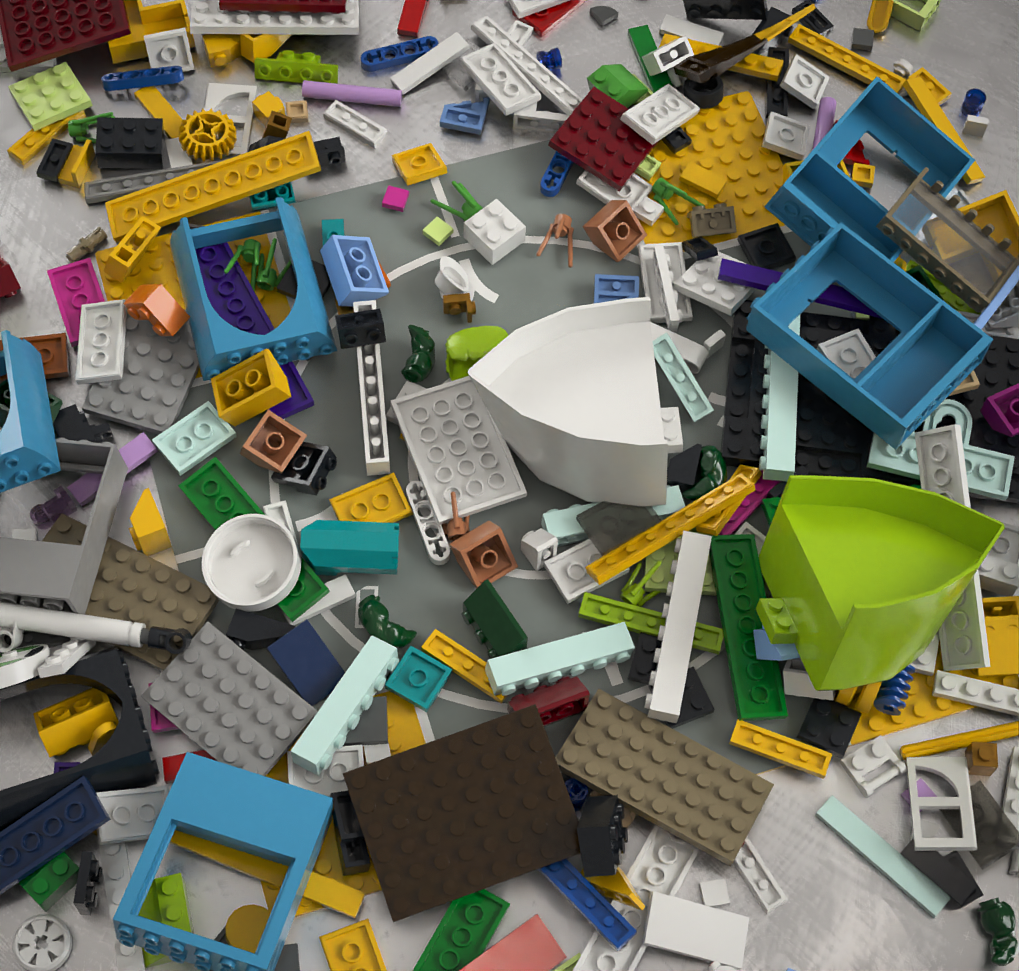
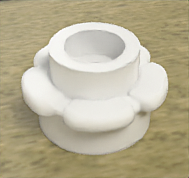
(902, 68)

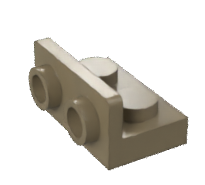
(712, 221)

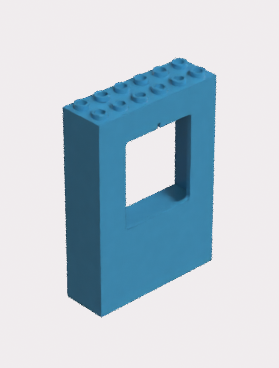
(824, 196)
(911, 374)

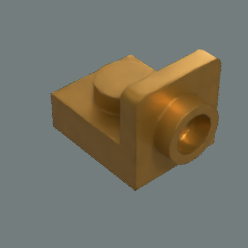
(459, 303)

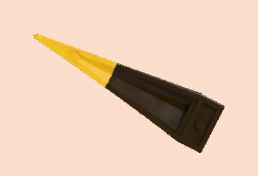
(713, 63)

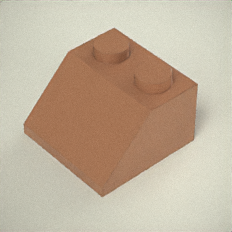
(615, 229)
(272, 443)
(484, 554)

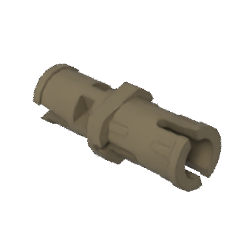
(86, 245)

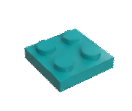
(418, 678)

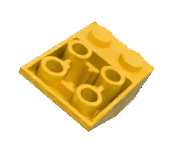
(1002, 633)

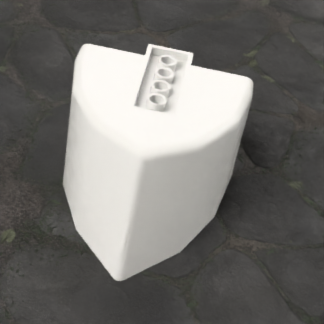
(584, 402)

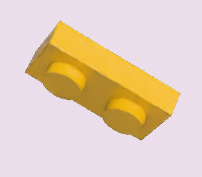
(938, 91)

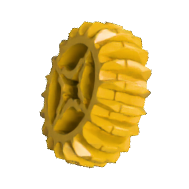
(202, 135)

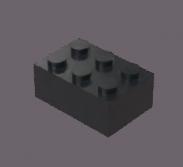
(130, 143)
(602, 835)

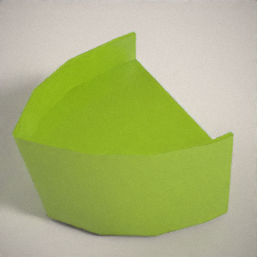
(865, 573)

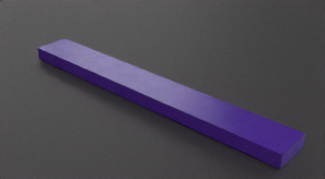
(762, 278)

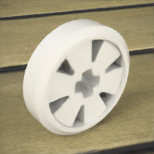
(58, 940)

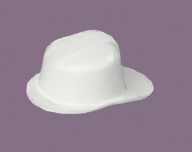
(451, 277)

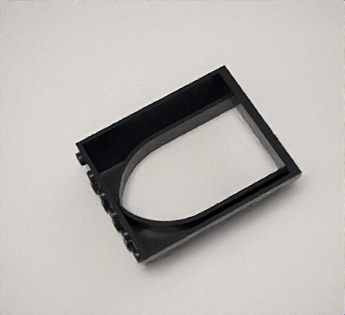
(117, 766)

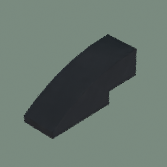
(349, 835)

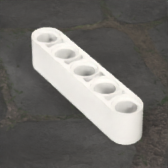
(691, 352)

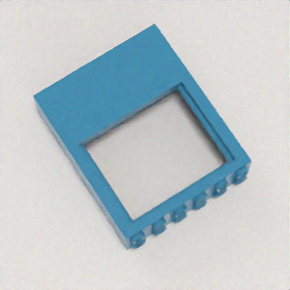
(243, 814)

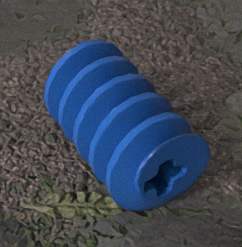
(892, 692)

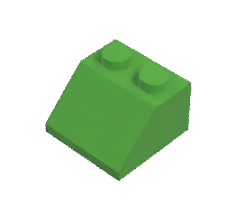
(617, 83)

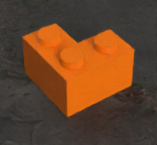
(157, 305)

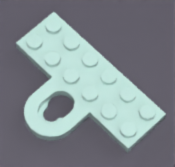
(986, 470)

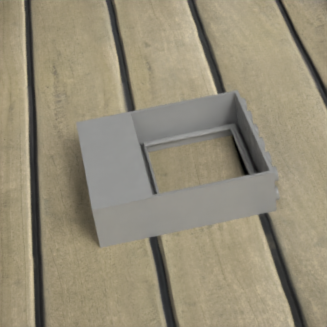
(59, 573)

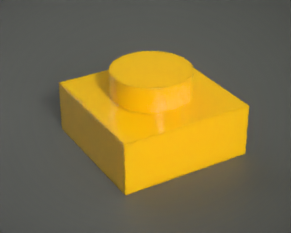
(863, 175)

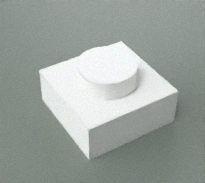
(649, 211)

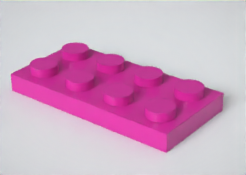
(73, 287)

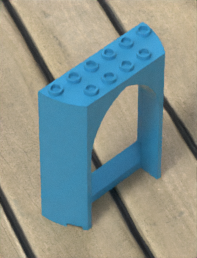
(219, 344)
(28, 434)

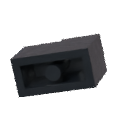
(74, 426)

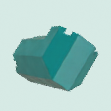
(350, 547)

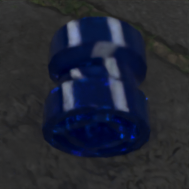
(550, 59)
(973, 102)
(581, 792)

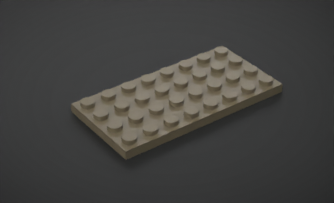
(140, 591)
(664, 776)

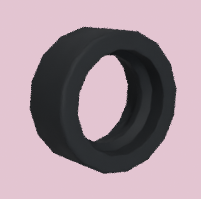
(704, 99)

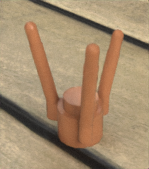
(560, 227)
(456, 527)

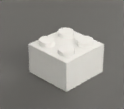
(494, 231)

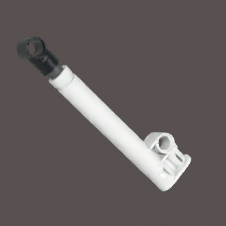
(17, 618)

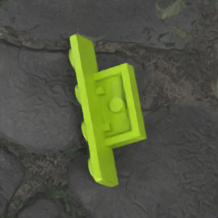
(295, 68)

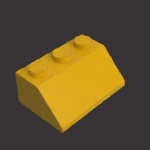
(250, 388)
(73, 720)

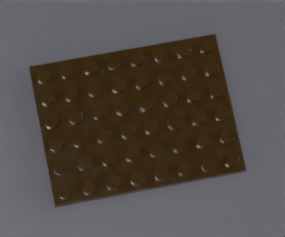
(464, 812)

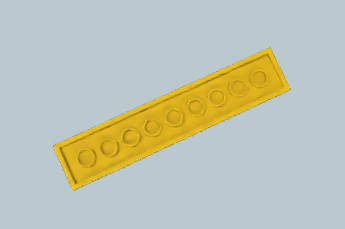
(215, 184)

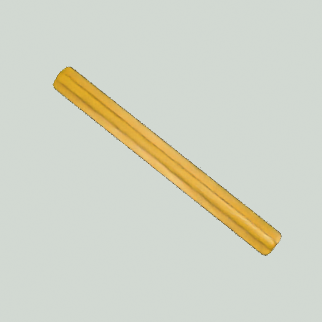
(960, 740)

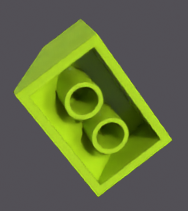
(169, 905)

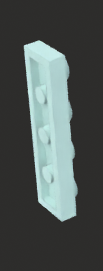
(681, 378)

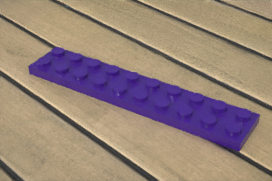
(239, 306)

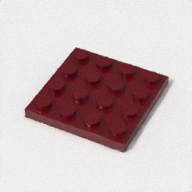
(601, 141)

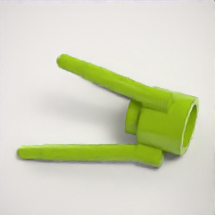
(634, 593)

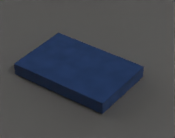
(307, 662)

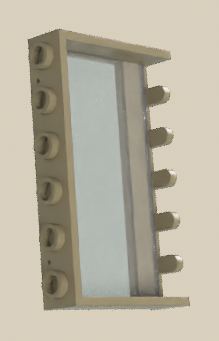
(949, 242)

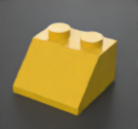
(148, 527)

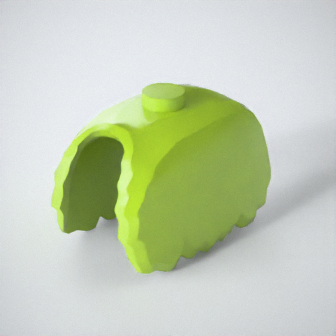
(469, 346)

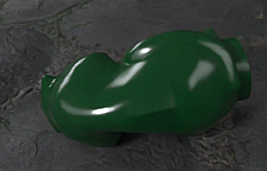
(422, 360)
(712, 471)
(375, 620)
(1000, 922)

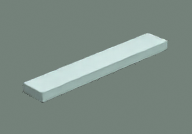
(883, 856)

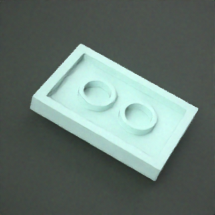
(194, 438)

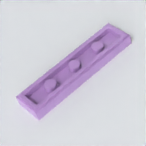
(133, 454)

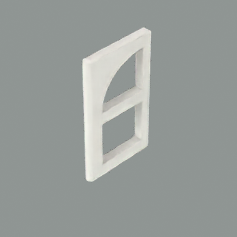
(218, 94)
(956, 773)

